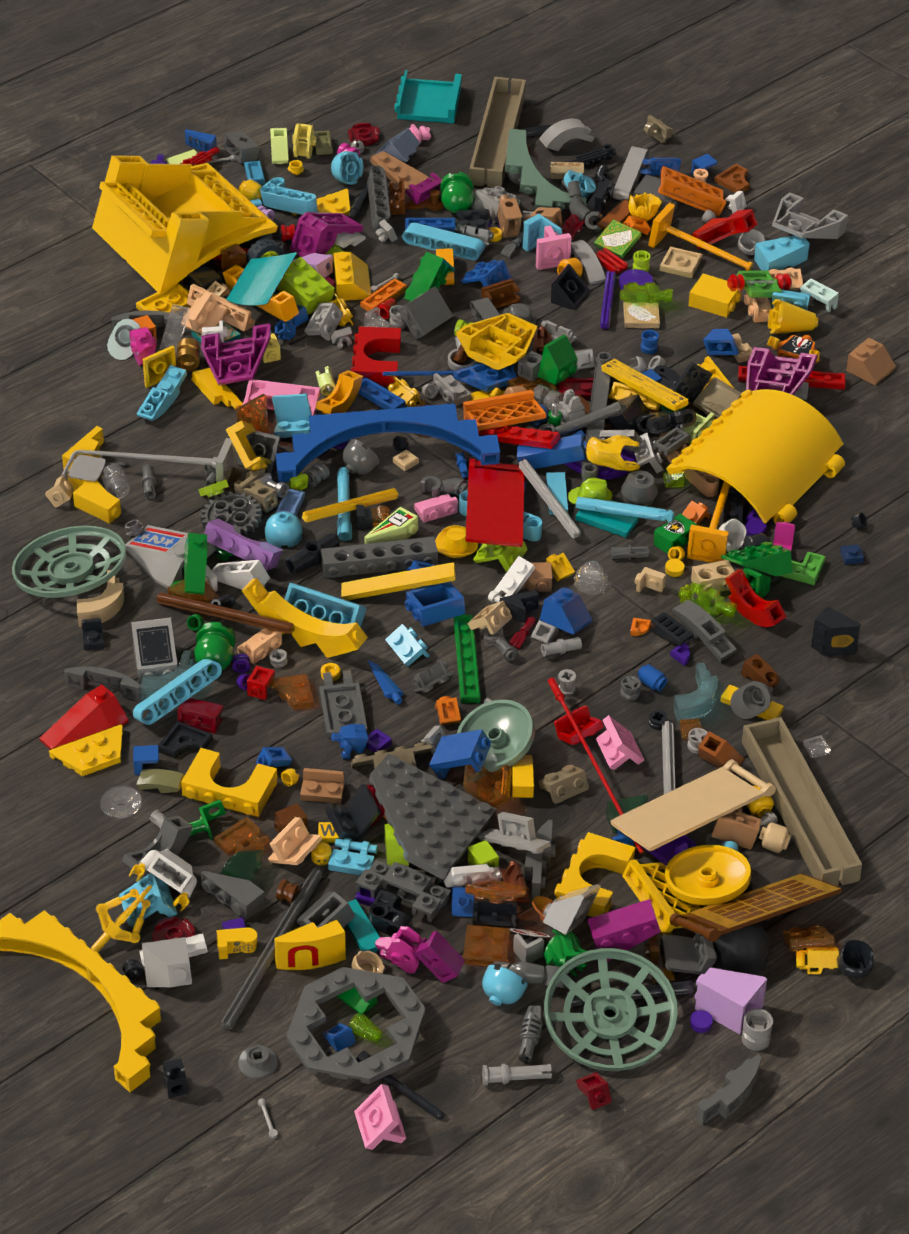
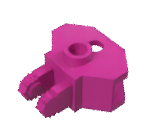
(142, 344)
(401, 949)

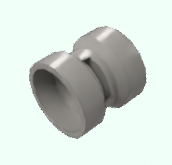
(396, 320)

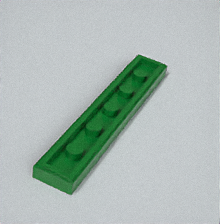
(466, 660)

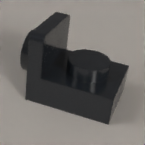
(92, 634)

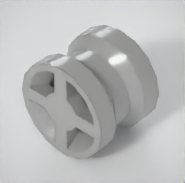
(695, 738)

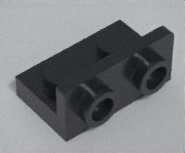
(476, 218)

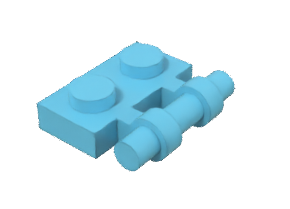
(351, 862)

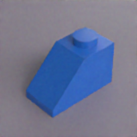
(720, 343)

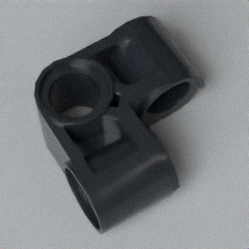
(385, 914)

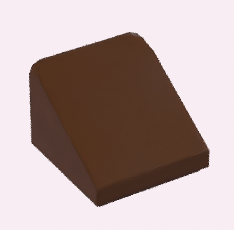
(460, 356)

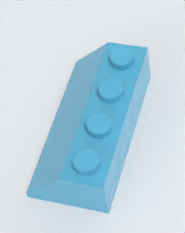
(324, 605)

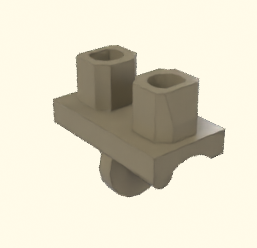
(657, 129)

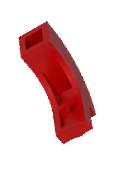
(750, 605)

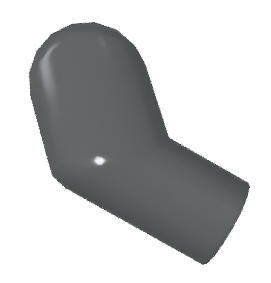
(211, 473)

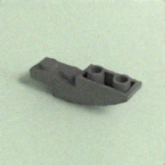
(706, 628)
(536, 863)
(736, 1090)

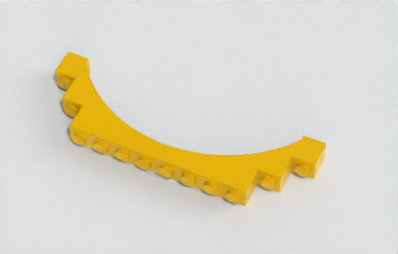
(132, 1008)

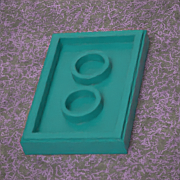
(612, 523)

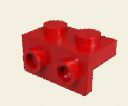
(586, 723)

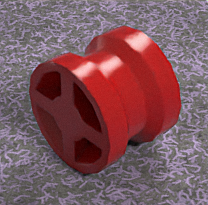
(287, 232)

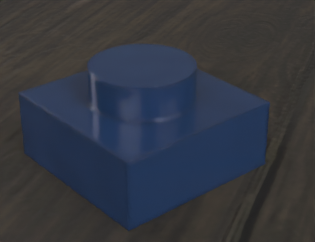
(851, 554)

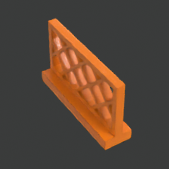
(690, 191)
(497, 406)

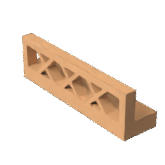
(231, 317)

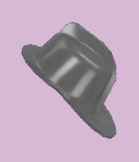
(521, 311)
(751, 699)

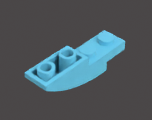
(164, 395)

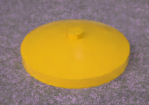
(708, 875)

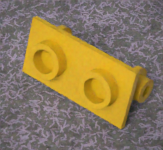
(340, 303)
(401, 388)

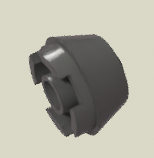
(639, 488)

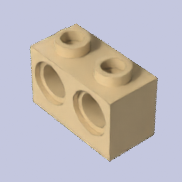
(712, 575)

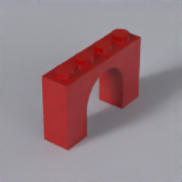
(374, 340)

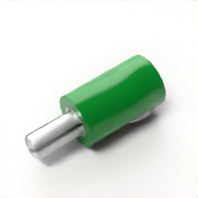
(554, 416)

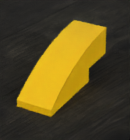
(523, 778)

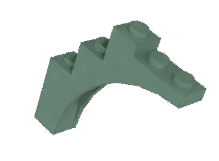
(531, 180)

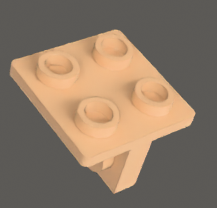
(205, 313)
(293, 843)

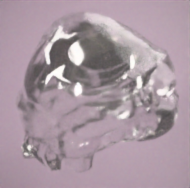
(591, 578)

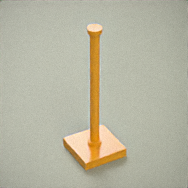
(662, 226)
(709, 543)

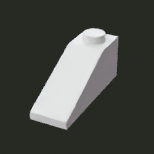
(240, 573)

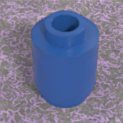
(652, 677)

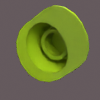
(591, 488)

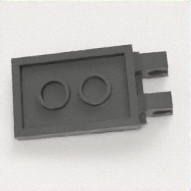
(341, 703)

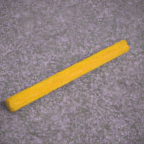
(349, 505)

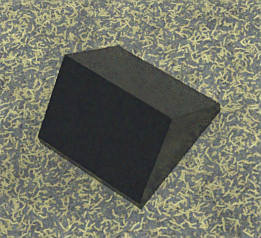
(568, 288)
(631, 409)

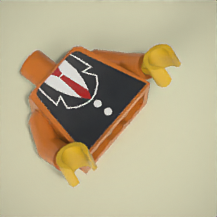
(794, 346)

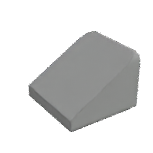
(544, 632)

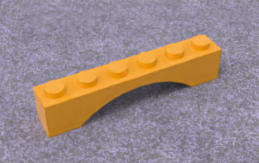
(280, 305)

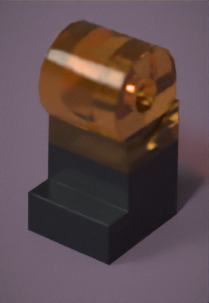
(371, 517)

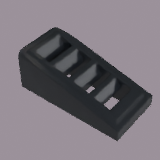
(669, 628)

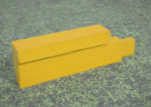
(215, 393)

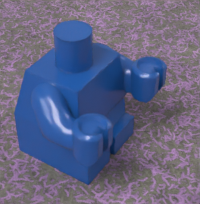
(351, 738)

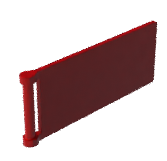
(495, 504)

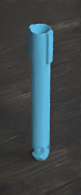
(624, 509)
(344, 527)

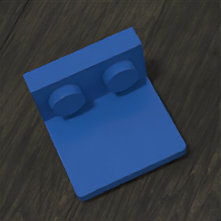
(488, 273)

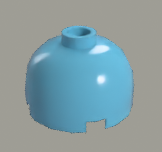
(347, 167)
(283, 529)
(502, 986)

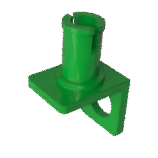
(202, 824)

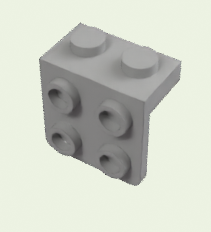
(489, 199)

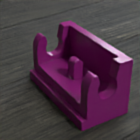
(422, 190)
(440, 957)

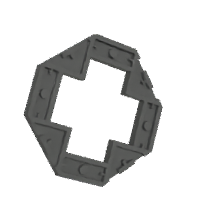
(343, 1063)

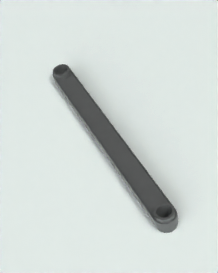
(598, 401)

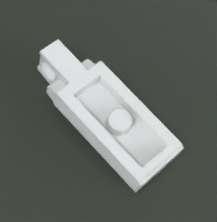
(471, 874)

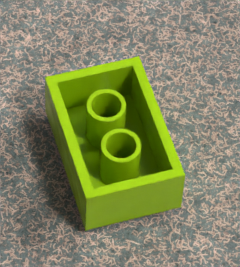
(305, 285)

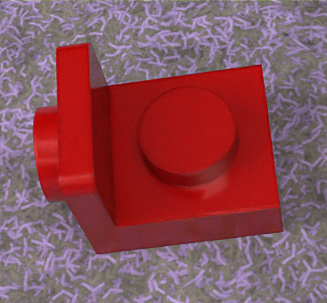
(259, 682)

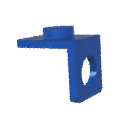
(462, 902)

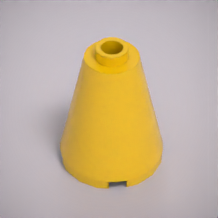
(790, 318)

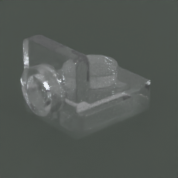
(373, 319)

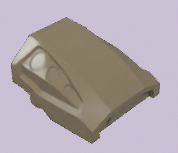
(716, 397)

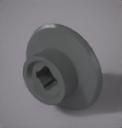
(260, 1067)

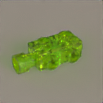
(642, 292)
(704, 599)

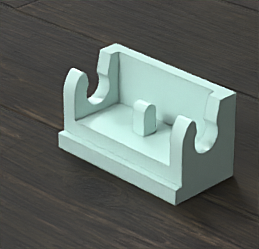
(821, 293)

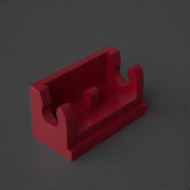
(200, 714)

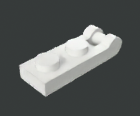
(513, 579)

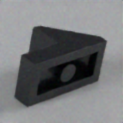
(520, 603)

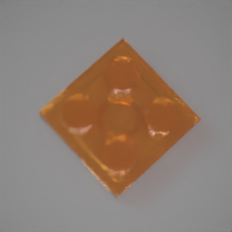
(495, 891)
(485, 945)

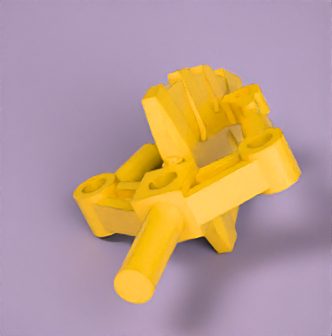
(112, 929)

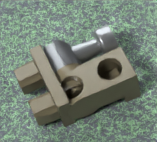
(262, 488)

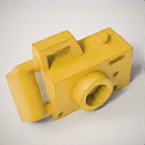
(817, 958)

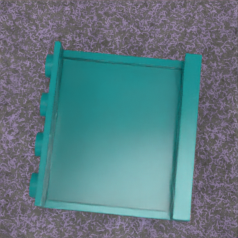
(428, 99)

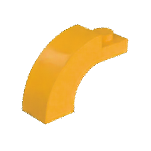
(342, 395)

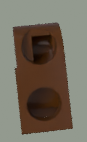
(760, 671)

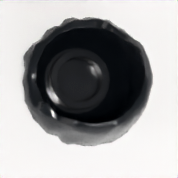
(855, 959)

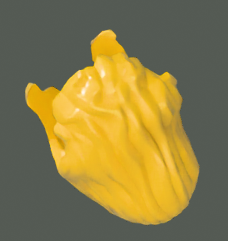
(608, 452)

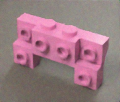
(271, 389)

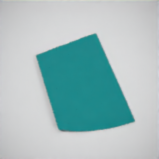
(260, 280)

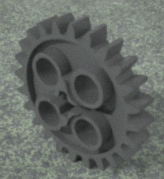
(235, 509)

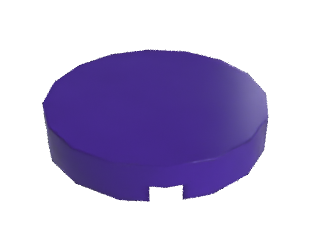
(634, 275)

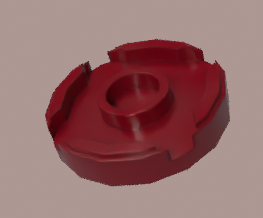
(365, 133)
(173, 928)

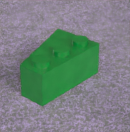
(429, 274)

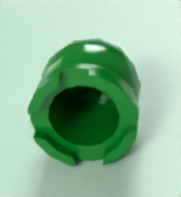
(457, 192)
(215, 643)

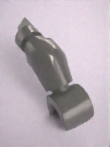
(578, 207)
(450, 486)
(531, 972)

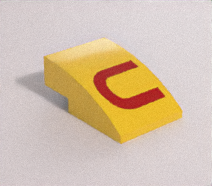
(310, 947)

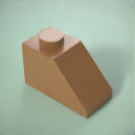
(540, 578)

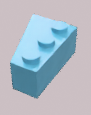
(781, 253)

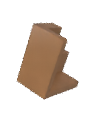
(737, 828)

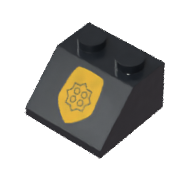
(835, 633)

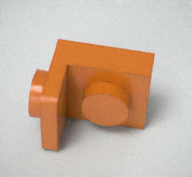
(637, 224)
(448, 710)

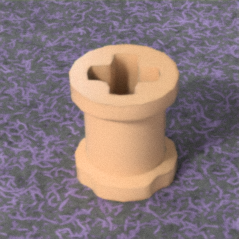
(701, 174)

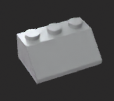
(570, 909)

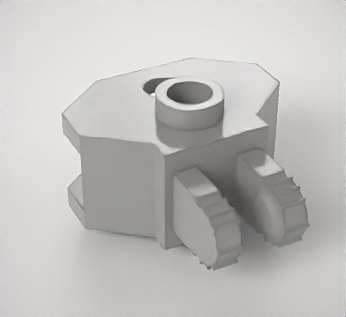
(571, 407)

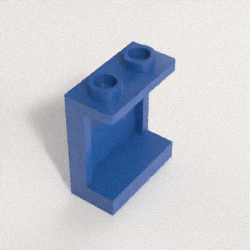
(460, 750)

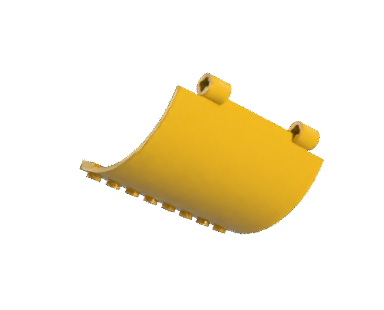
(767, 450)

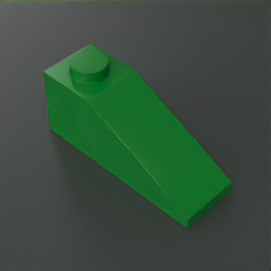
(195, 563)

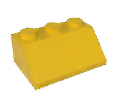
(351, 277)

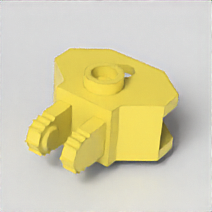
(303, 140)

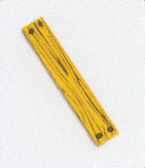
(644, 385)

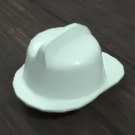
(119, 340)

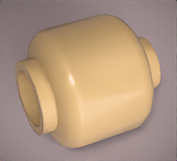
(775, 837)

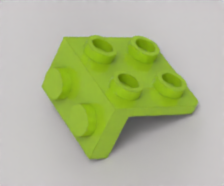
(505, 554)

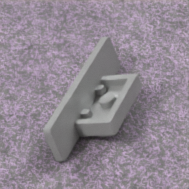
(515, 832)

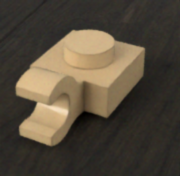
(743, 349)

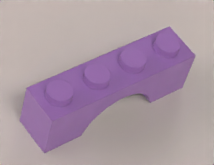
(225, 537)

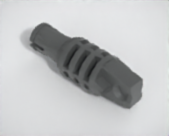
(530, 1032)

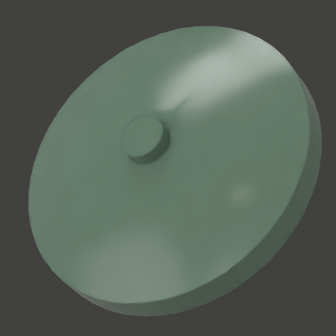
(507, 727)

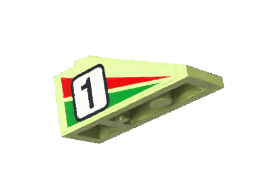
(396, 527)

